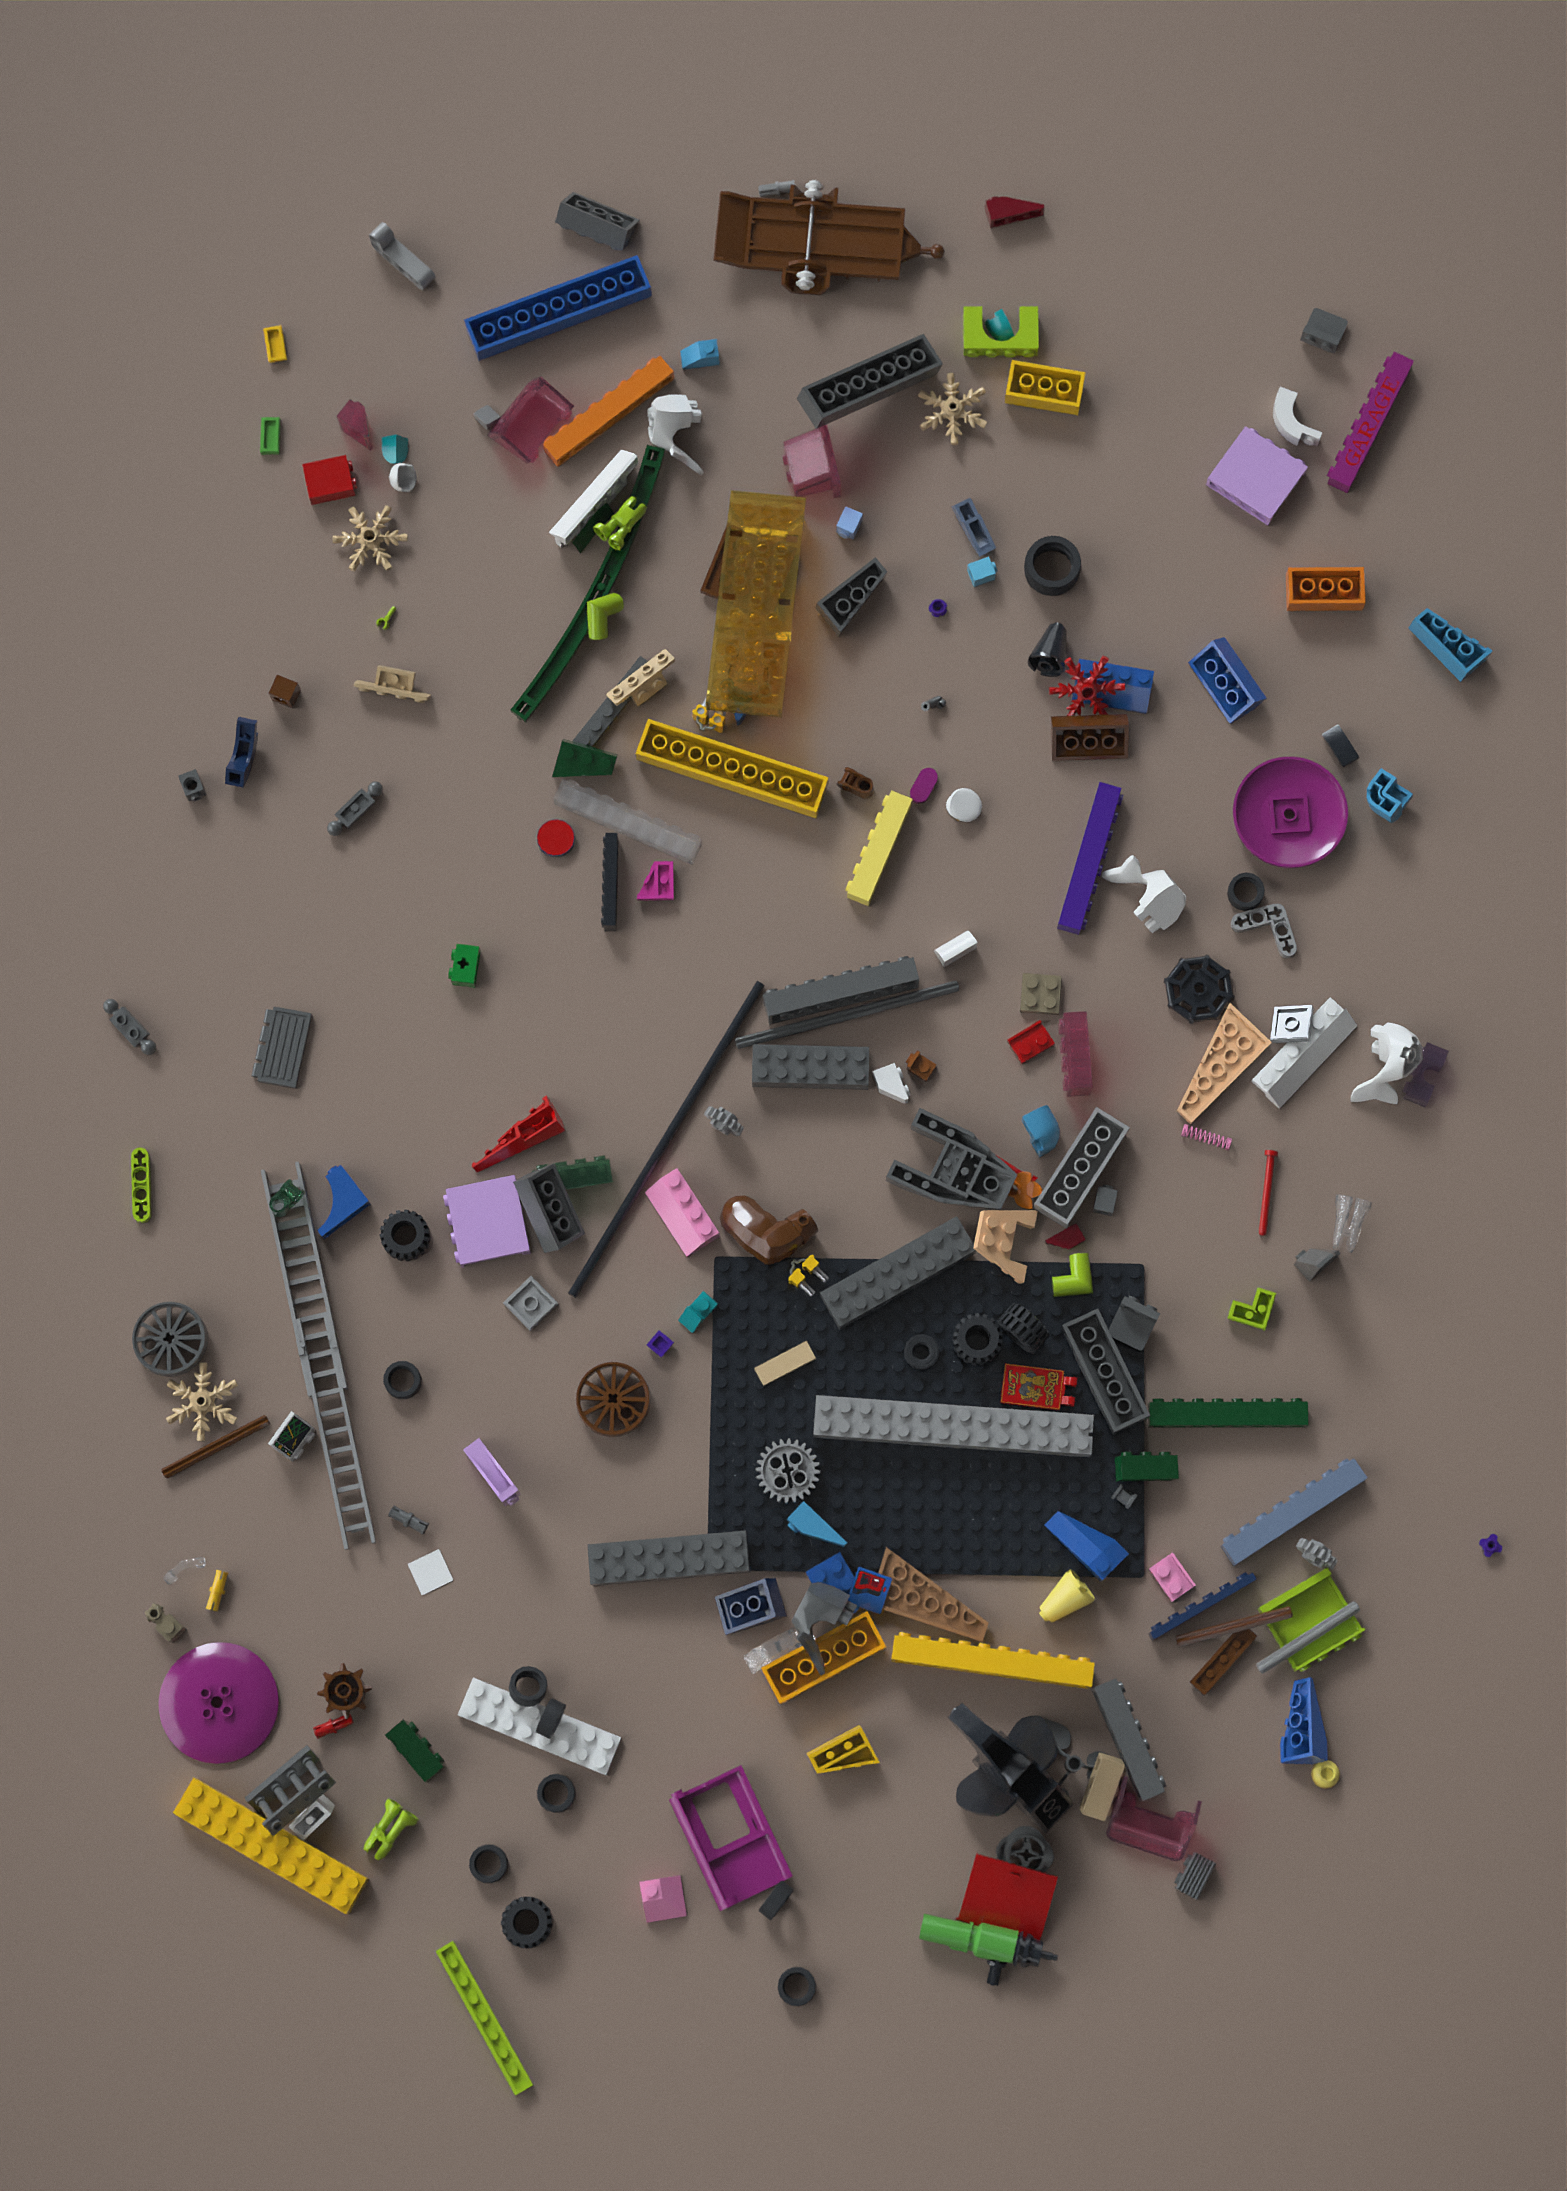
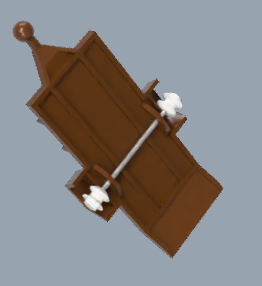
(814, 238)

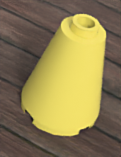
(1066, 1598)

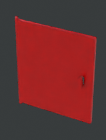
(1006, 1898)

